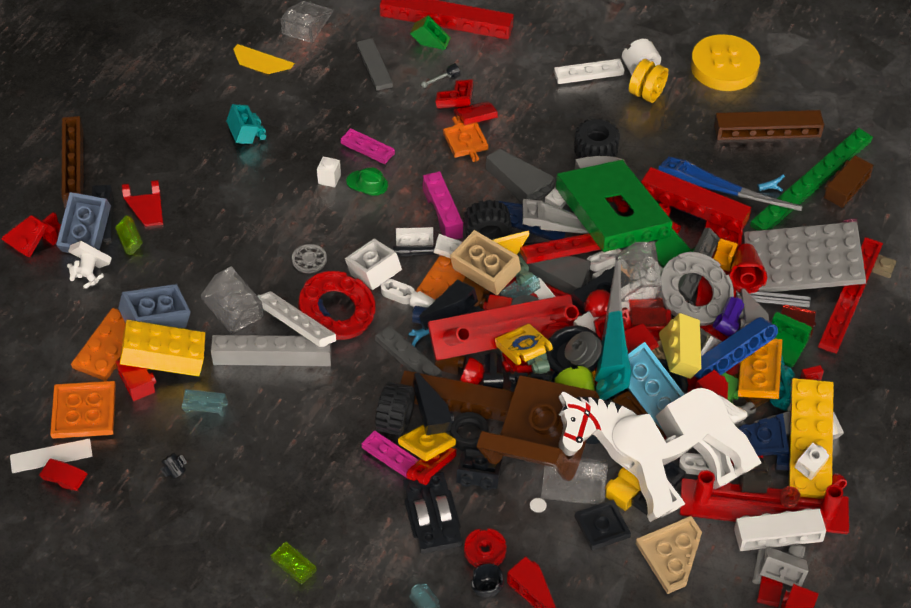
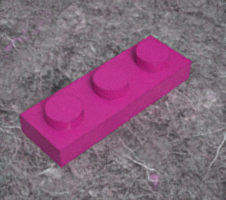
(367, 146)
(388, 453)

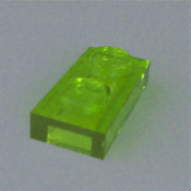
(129, 235)
(293, 563)

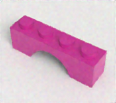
(447, 213)

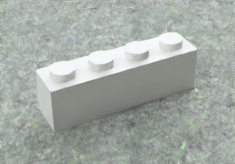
(779, 529)

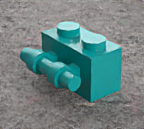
(244, 124)

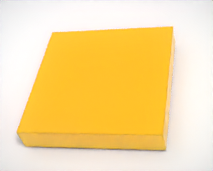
(426, 445)

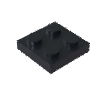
(602, 525)

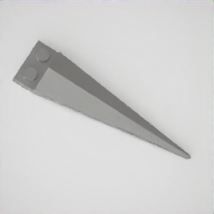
(550, 217)

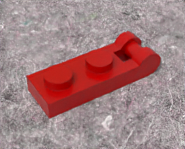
(424, 470)

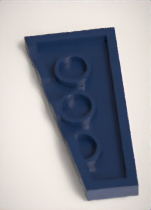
(767, 436)

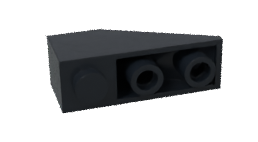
(453, 302)

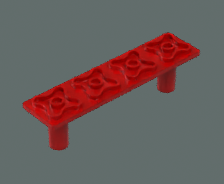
(478, 330)
(730, 503)

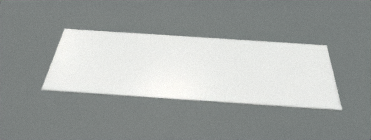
(39, 457)

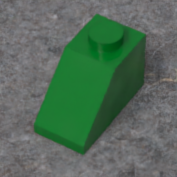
(429, 33)

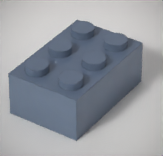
(83, 221)
(156, 306)

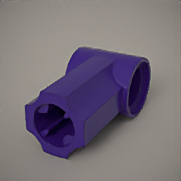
(727, 321)

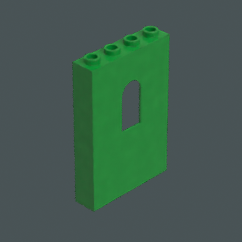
(586, 194)

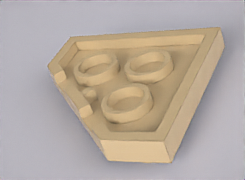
(671, 552)

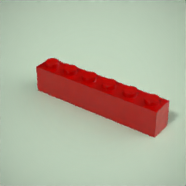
(696, 200)

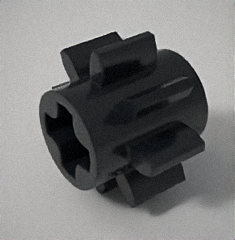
(173, 465)

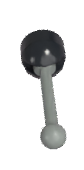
(452, 72)

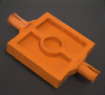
(465, 139)

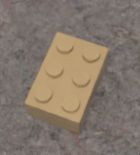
(485, 262)

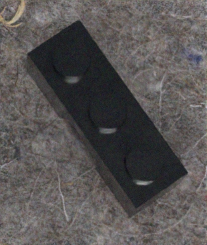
(602, 282)

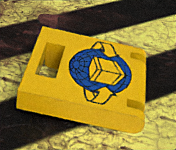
(524, 342)

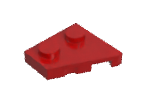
(26, 235)

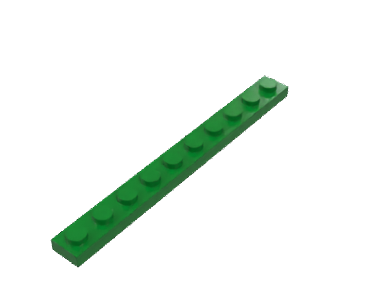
(812, 180)

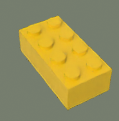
(162, 348)

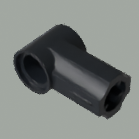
(493, 371)

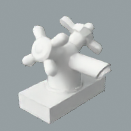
(90, 258)

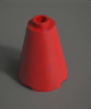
(747, 269)

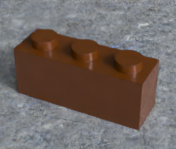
(848, 181)

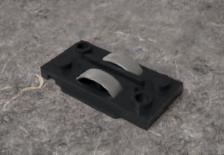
(432, 514)

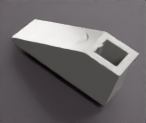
(751, 309)

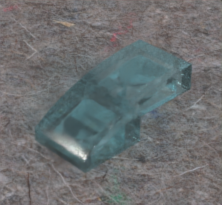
(526, 288)

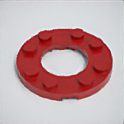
(340, 282)

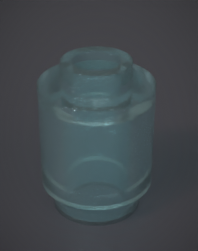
(423, 597)

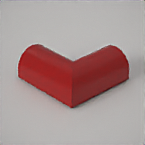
(458, 97)

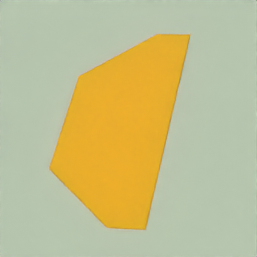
(260, 61)

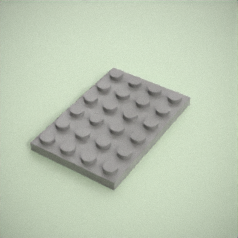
(809, 256)

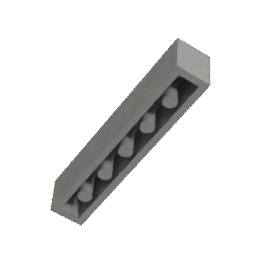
(268, 351)

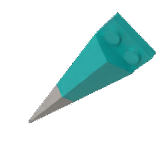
(613, 364)

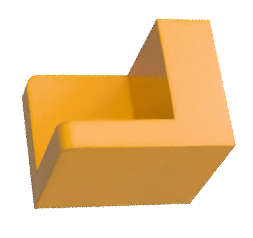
(725, 253)

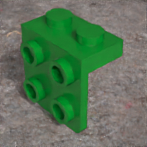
(670, 247)
(793, 335)

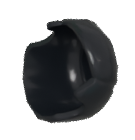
(487, 580)

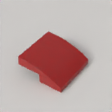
(476, 112)

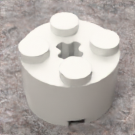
(638, 51)

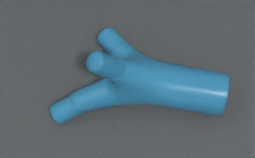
(771, 184)
(418, 335)

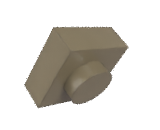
(884, 266)

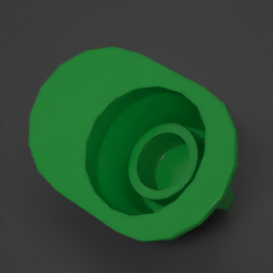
(368, 181)

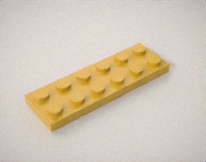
(811, 423)

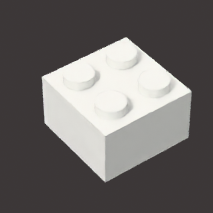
(373, 263)

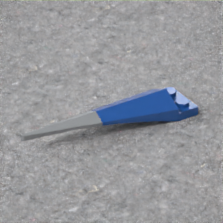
(691, 173)

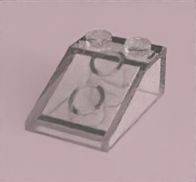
(304, 20)

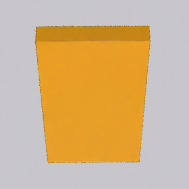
(761, 372)

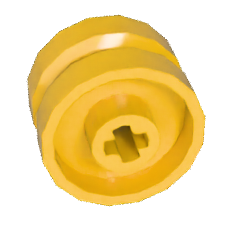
(648, 80)

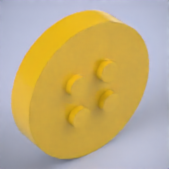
(725, 62)

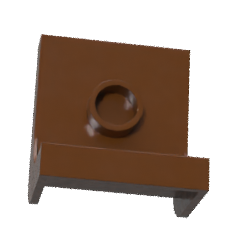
(535, 427)

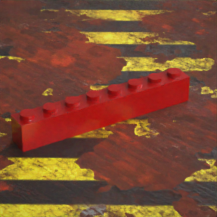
(451, 16)

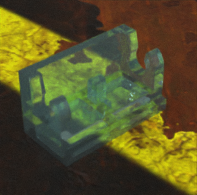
(204, 401)

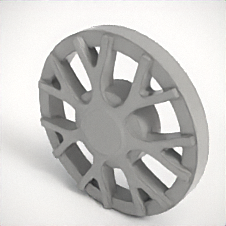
(309, 258)

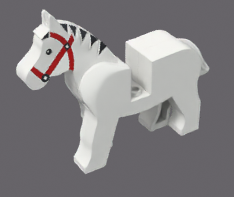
(633, 441)

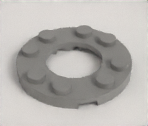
(708, 268)

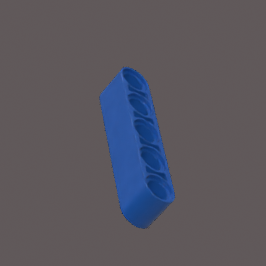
(737, 347)

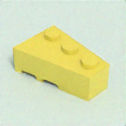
(682, 345)

